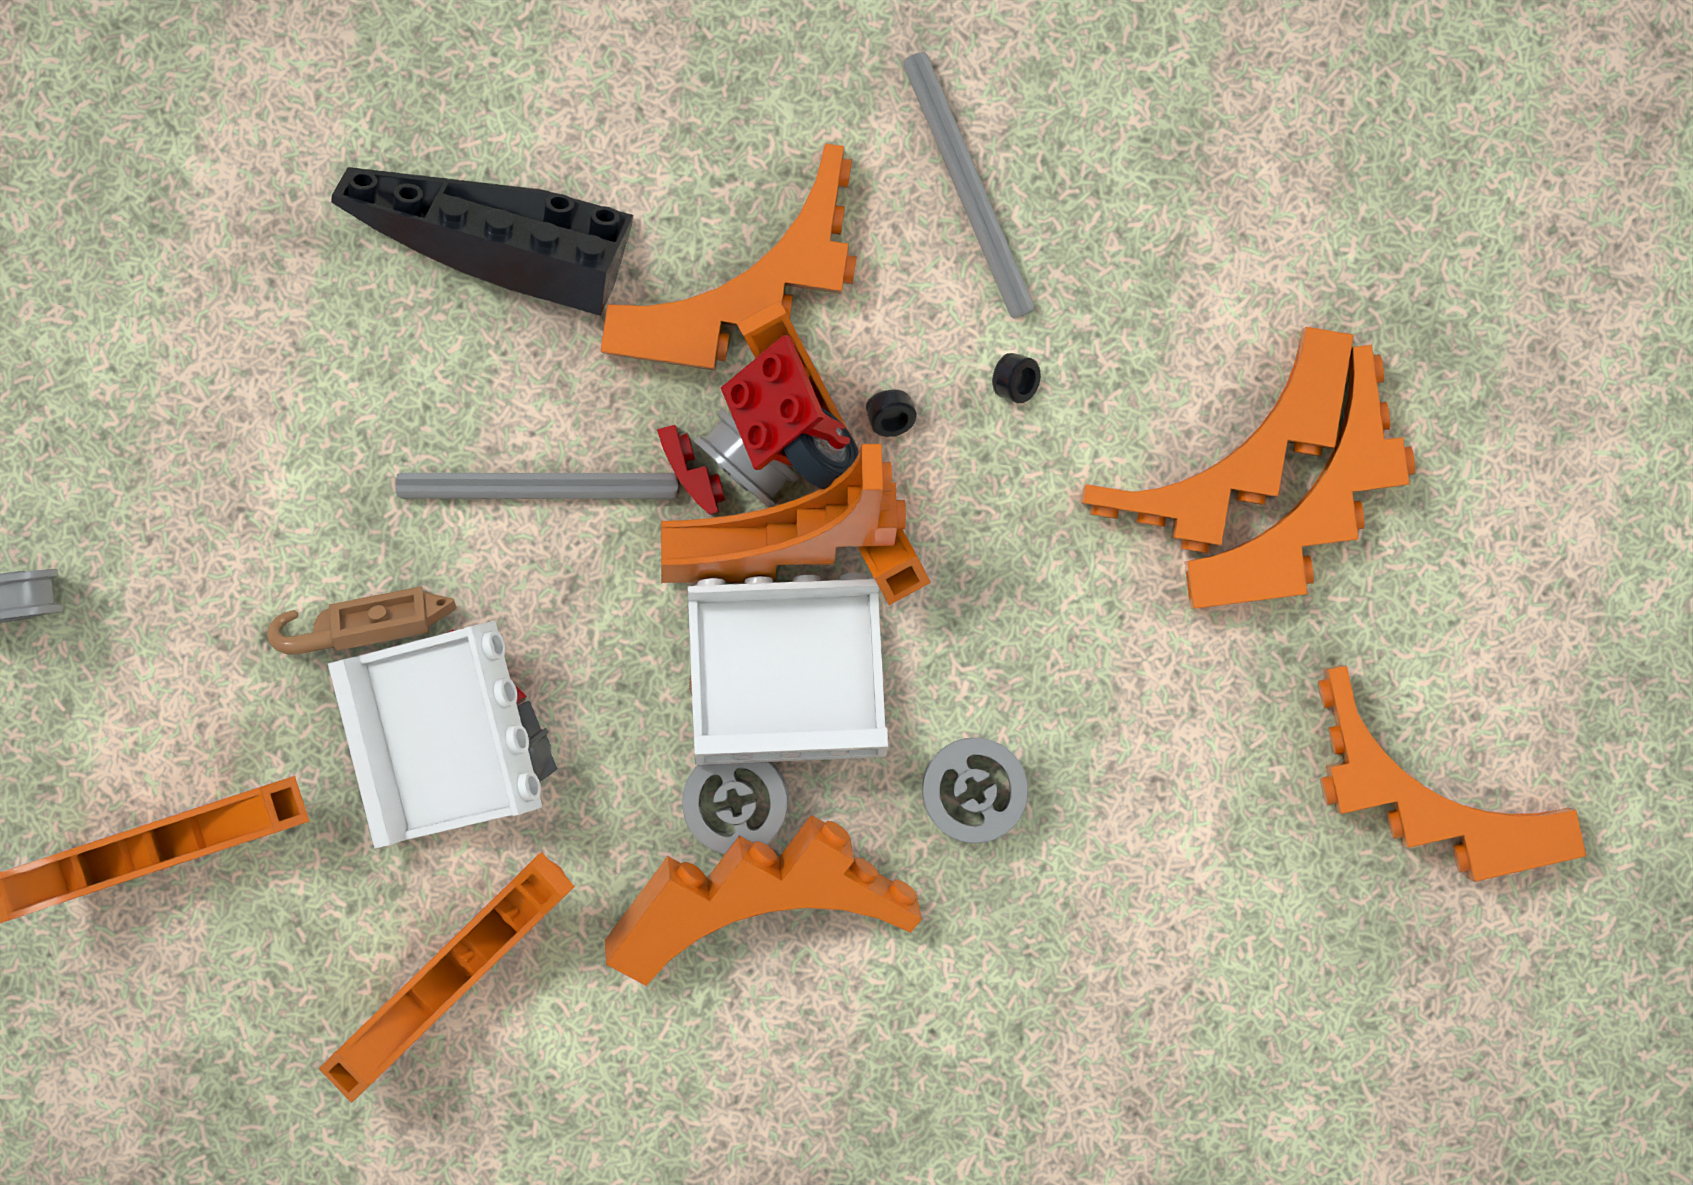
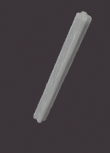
(968, 185)
(537, 485)

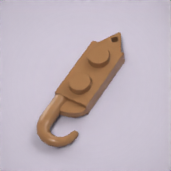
(364, 621)

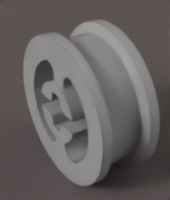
(731, 456)
(27, 595)
(948, 759)
(707, 833)

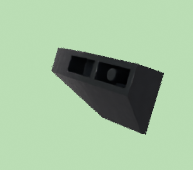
(497, 232)

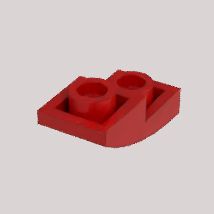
(700, 485)

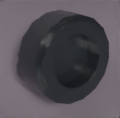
(1016, 377)
(891, 412)

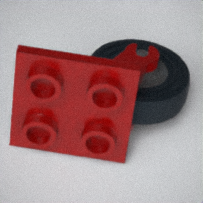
(784, 420)

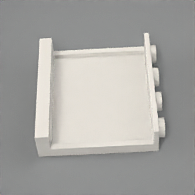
(786, 670)
(435, 734)

